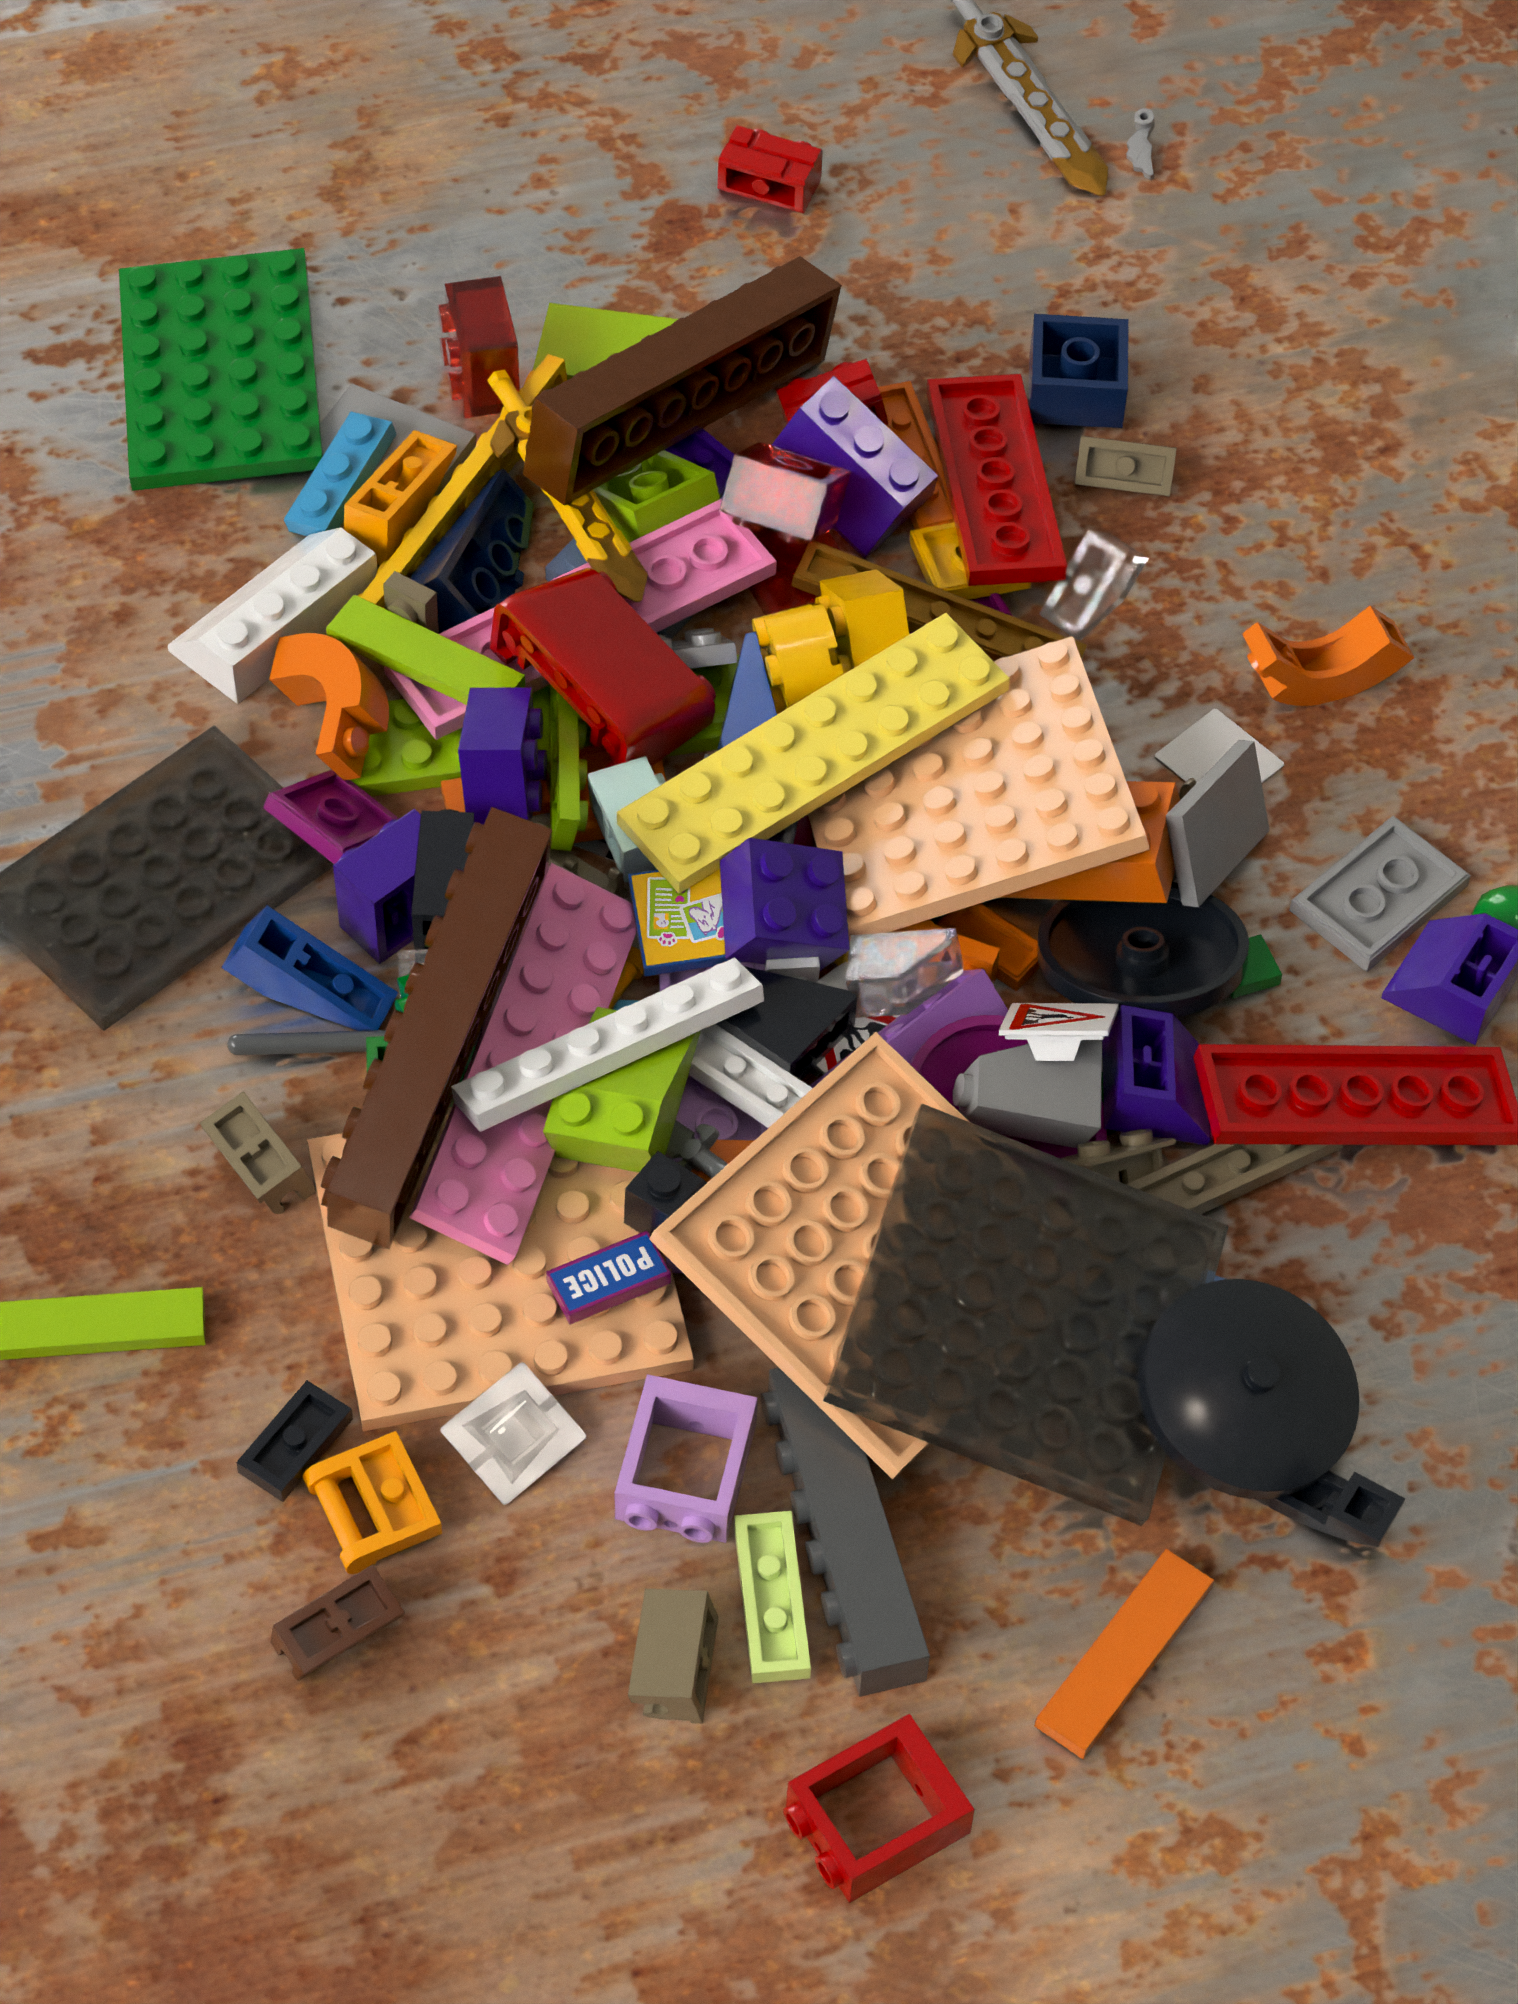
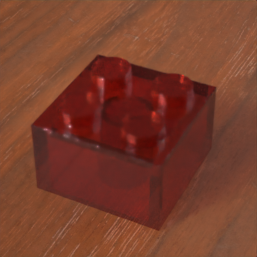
(477, 343)
(784, 492)

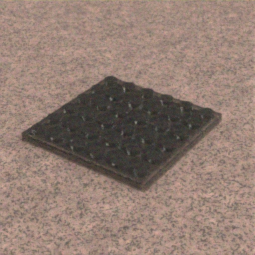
(1018, 1310)

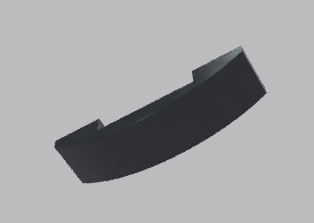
(1343, 1508)

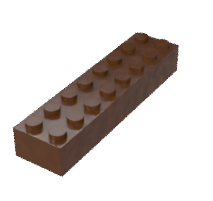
(679, 380)
(438, 1028)

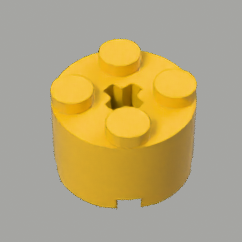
(797, 652)

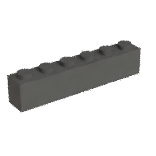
(848, 1543)

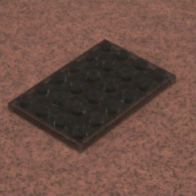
(154, 878)

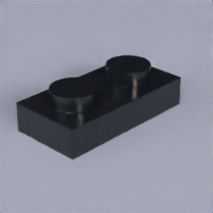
(294, 1440)

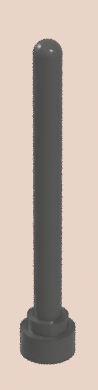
(302, 1042)

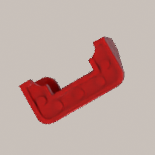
(605, 665)

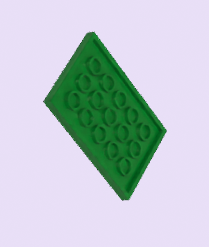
(219, 369)

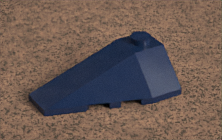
(480, 553)

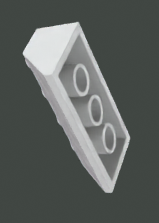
(292, 596)

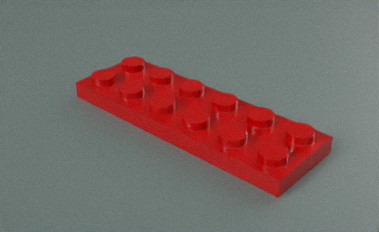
(995, 480)
(1357, 1095)

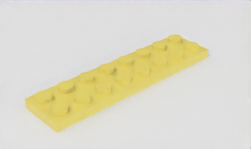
(812, 751)

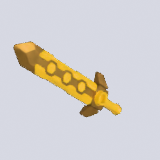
(585, 517)

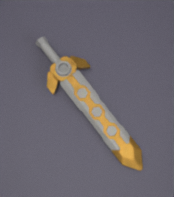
(998, 47)

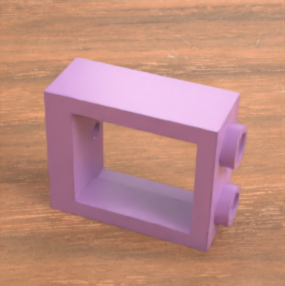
(695, 1410)

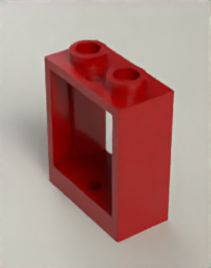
(927, 1775)

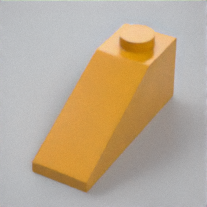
(398, 493)

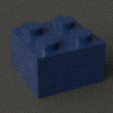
(1078, 370)

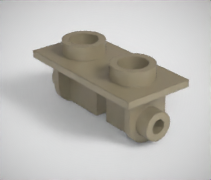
(1133, 1156)

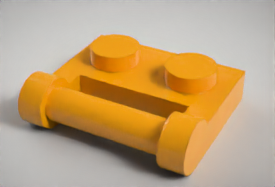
(389, 1493)

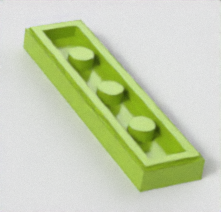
(418, 651)
(102, 1323)

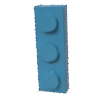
(340, 474)

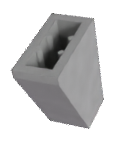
(1034, 1098)

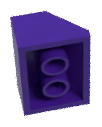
(885, 475)

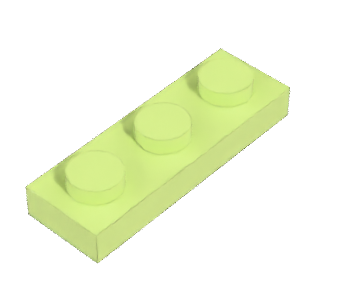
(772, 1597)

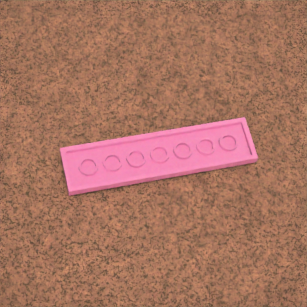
(687, 568)
(560, 972)

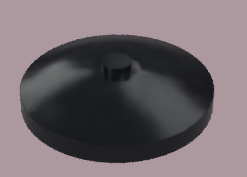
(1144, 953)
(1248, 1389)

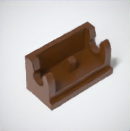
(335, 1622)

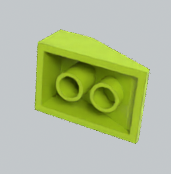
(656, 494)
(624, 1113)

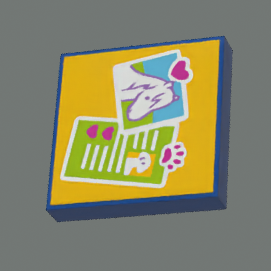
(675, 928)

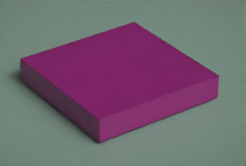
(329, 813)

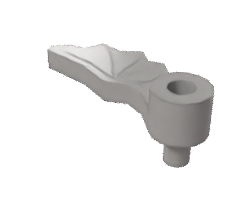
(1138, 146)

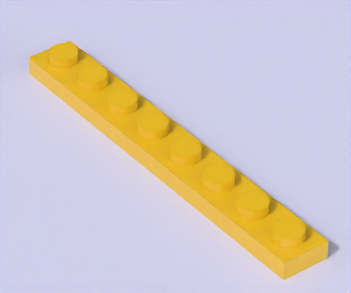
(461, 490)

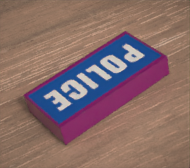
(608, 1277)

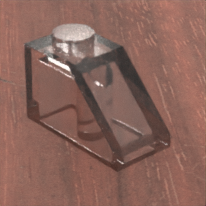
(1094, 583)
(901, 969)

